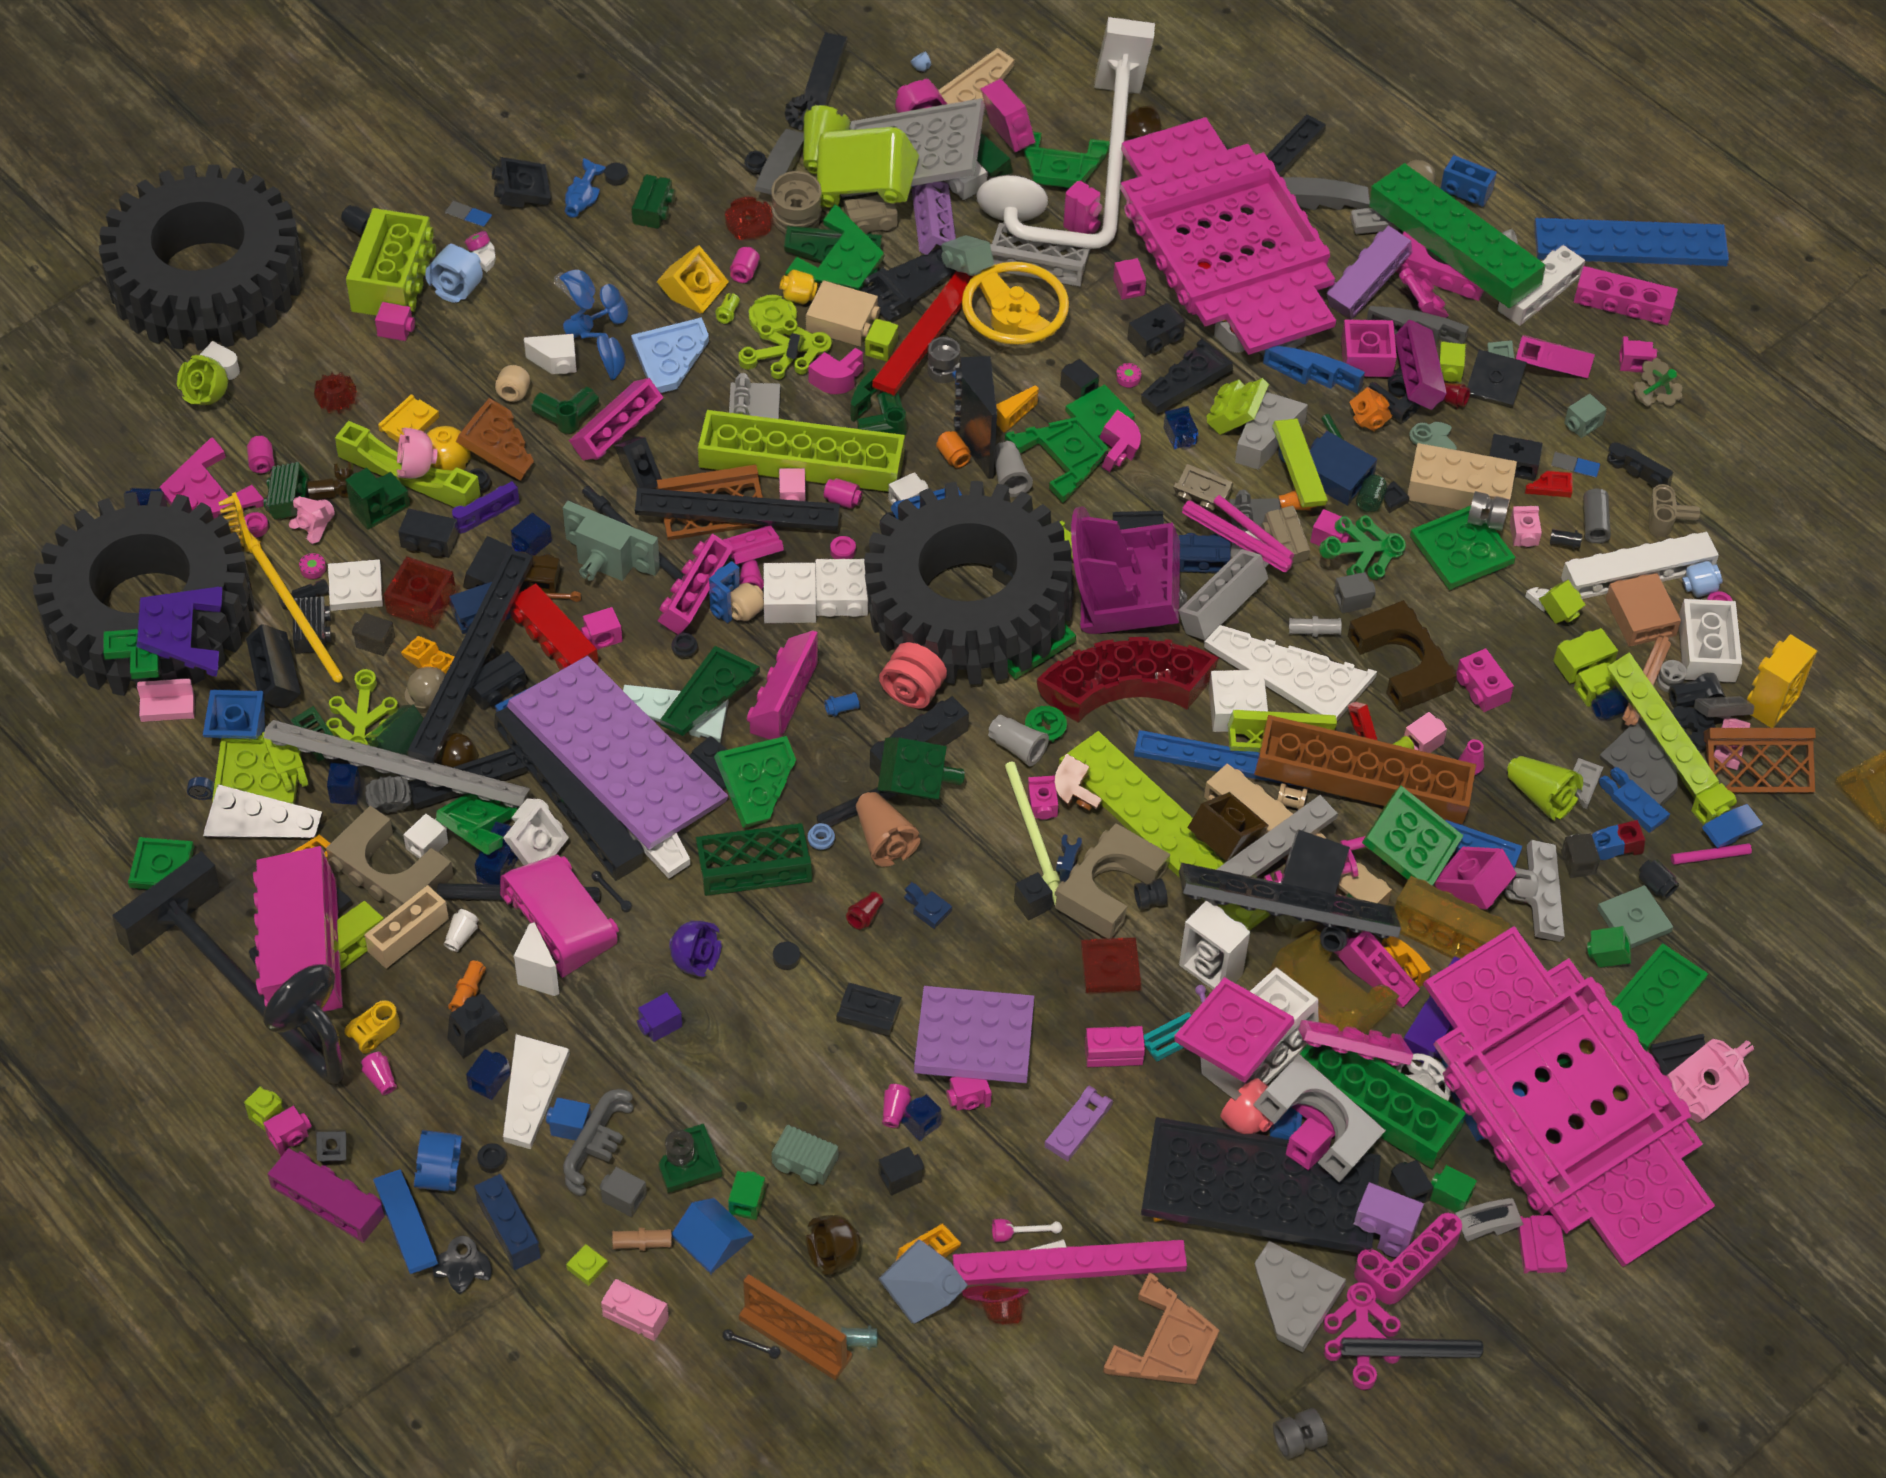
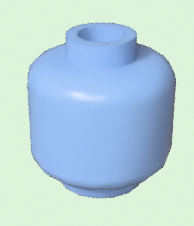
(1702, 579)

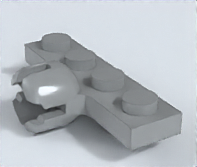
(1540, 889)

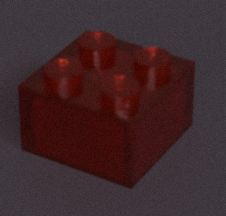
(419, 592)

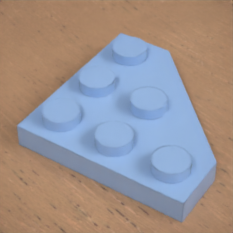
(670, 352)

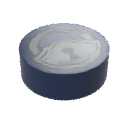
(200, 788)

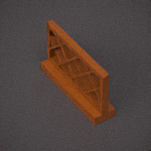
(712, 483)
(1763, 737)
(794, 1328)

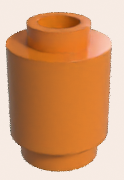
(953, 449)

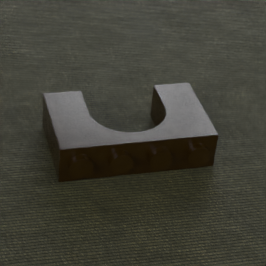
(1400, 626)

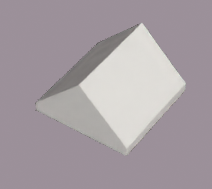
(534, 963)

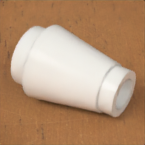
(460, 929)

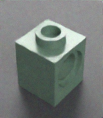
(1585, 415)

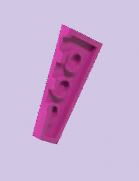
(1392, 1050)

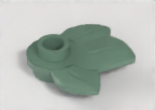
(1432, 434)

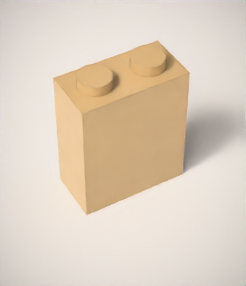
(842, 313)

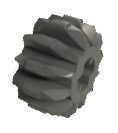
(388, 794)

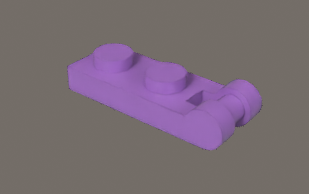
(1078, 1124)

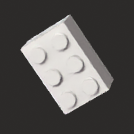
(1710, 639)
(1214, 946)

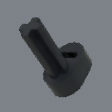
(1400, 409)

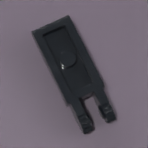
(1638, 465)

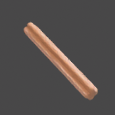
(1651, 671)

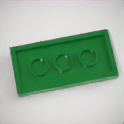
(1658, 993)

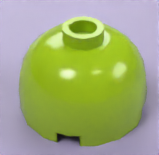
(202, 380)

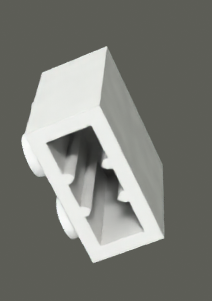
(841, 588)

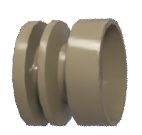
(796, 201)

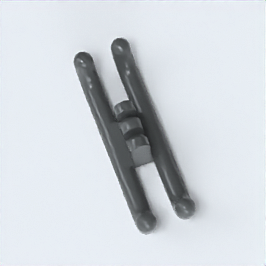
(596, 1137)

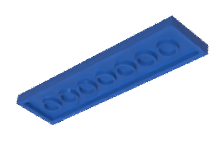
(1634, 241)

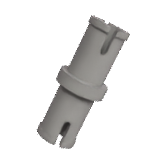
(1315, 626)

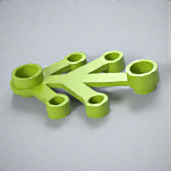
(809, 344)
(362, 719)

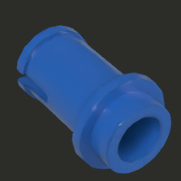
(840, 704)

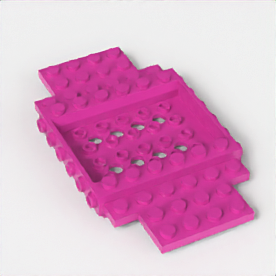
(1193, 179)
(1621, 1165)

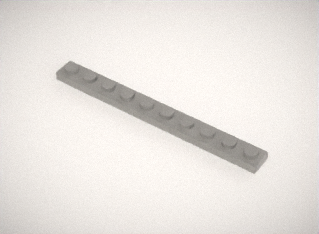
(388, 761)

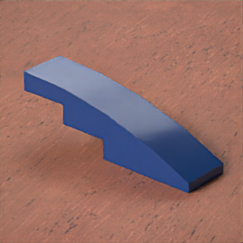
(1307, 365)
(405, 1221)

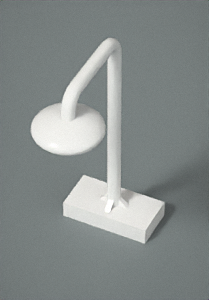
(1018, 199)

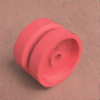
(913, 675)

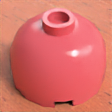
(1242, 1114)

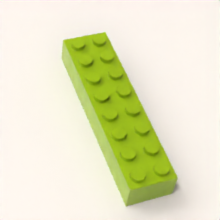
(823, 450)

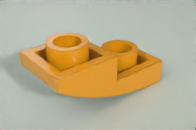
(426, 653)
(1408, 958)

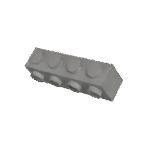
(1223, 594)

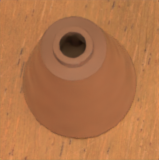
(885, 830)

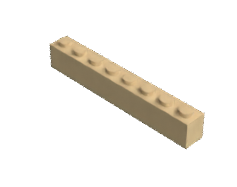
(1273, 812)

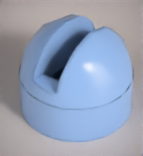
(921, 62)

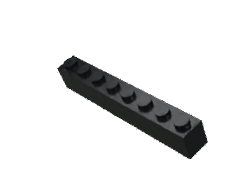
(583, 810)

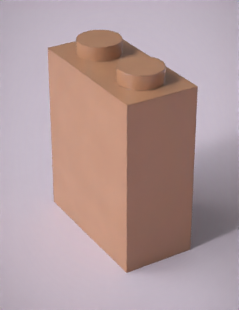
(1643, 609)

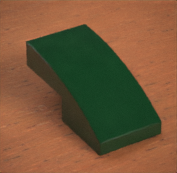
(862, 395)

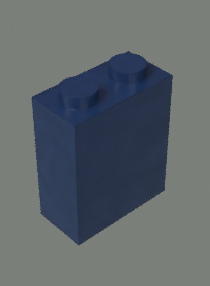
(1341, 466)

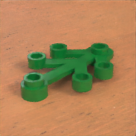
(1390, 545)

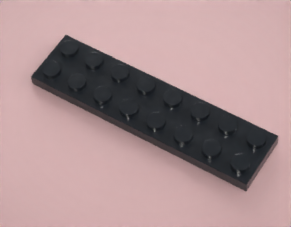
(1287, 899)

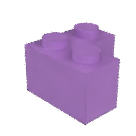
(1390, 1216)

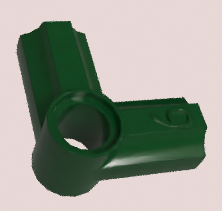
(568, 412)
(891, 419)

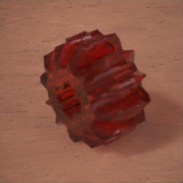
(335, 392)

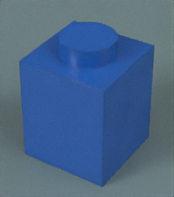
(568, 1118)

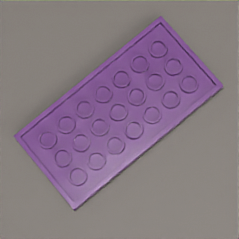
(617, 751)

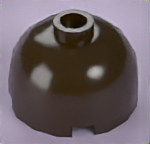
(832, 1243)

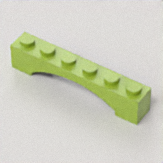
(365, 450)
(1663, 725)

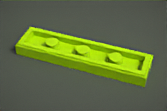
(1299, 463)

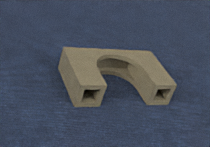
(357, 844)
(1118, 851)

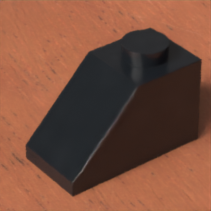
(638, 462)

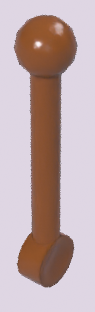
(574, 596)

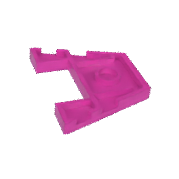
(198, 484)

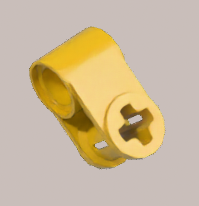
(372, 1028)

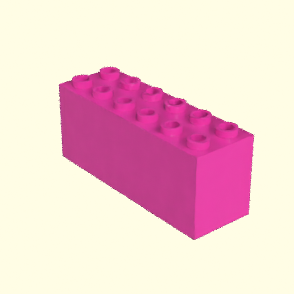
(295, 919)

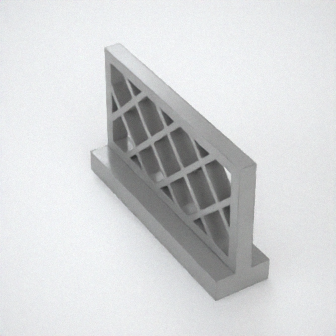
(1062, 267)

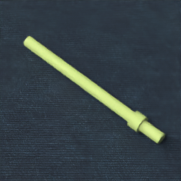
(1050, 876)

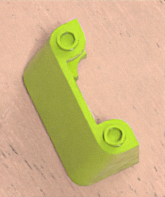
(865, 162)

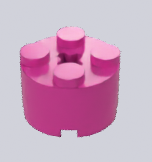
(918, 96)

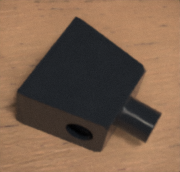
(474, 1025)

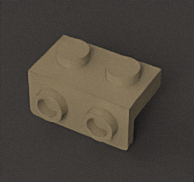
(1202, 487)

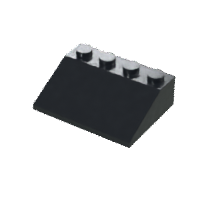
(976, 410)

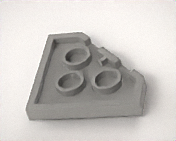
(1295, 1293)

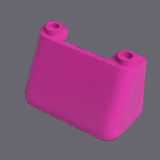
(561, 910)

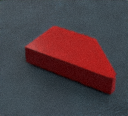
(1552, 484)
(1362, 720)

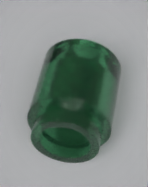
(1372, 493)

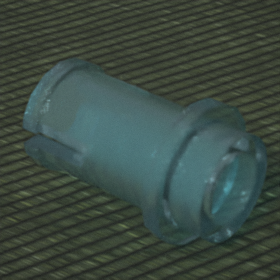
(861, 1336)

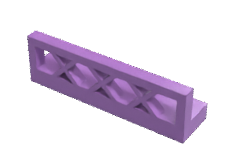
(927, 214)

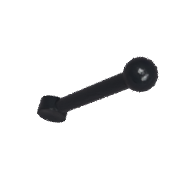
(625, 905)
(774, 1351)

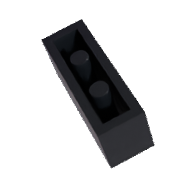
(273, 665)

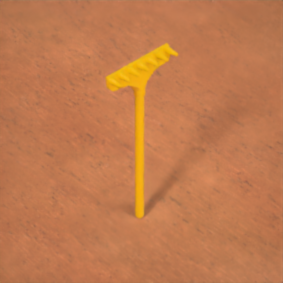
(253, 545)

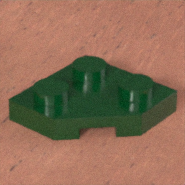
(701, 1168)

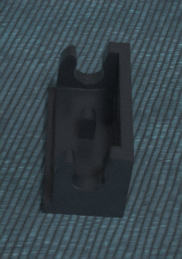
(892, 298)
(485, 563)

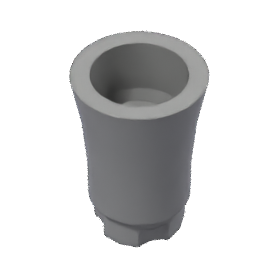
(1011, 469)
(1019, 739)

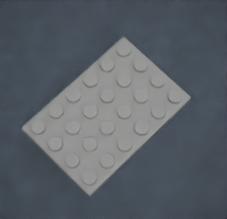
(942, 136)

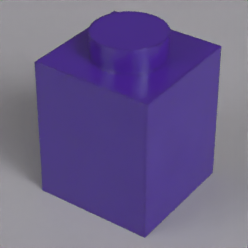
(659, 1017)

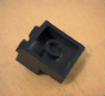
(520, 182)

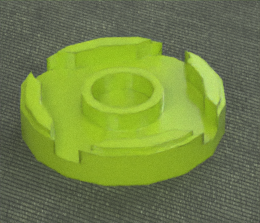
(771, 310)

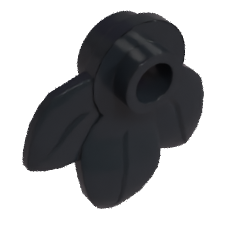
(462, 1268)

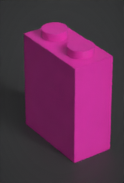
(1007, 115)

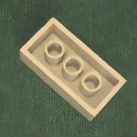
(1452, 476)

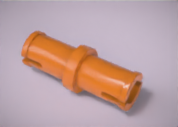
(467, 986)

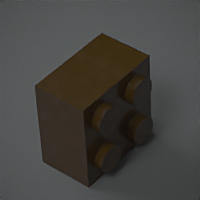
(1227, 825)

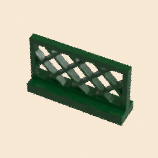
(755, 873)

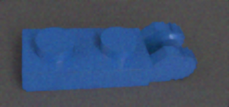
(1634, 800)

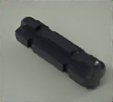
(320, 587)

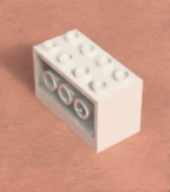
(1294, 1000)

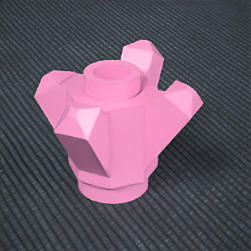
(312, 517)

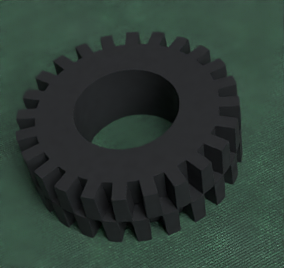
(208, 300)
(971, 531)
(130, 544)

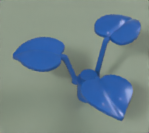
(582, 292)

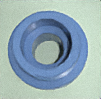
(821, 830)

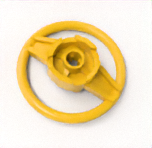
(1013, 310)

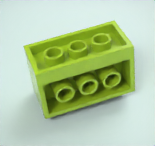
(390, 261)

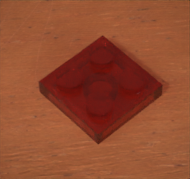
(1110, 965)

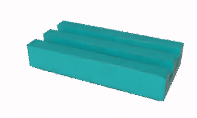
(1161, 1031)

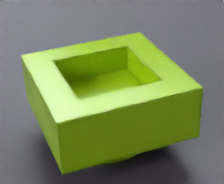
(587, 1265)

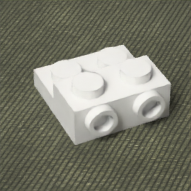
(535, 832)

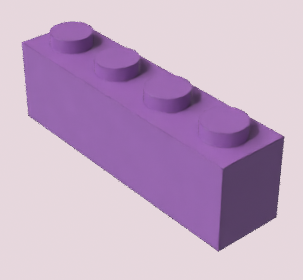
(1369, 272)

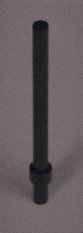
(602, 505)

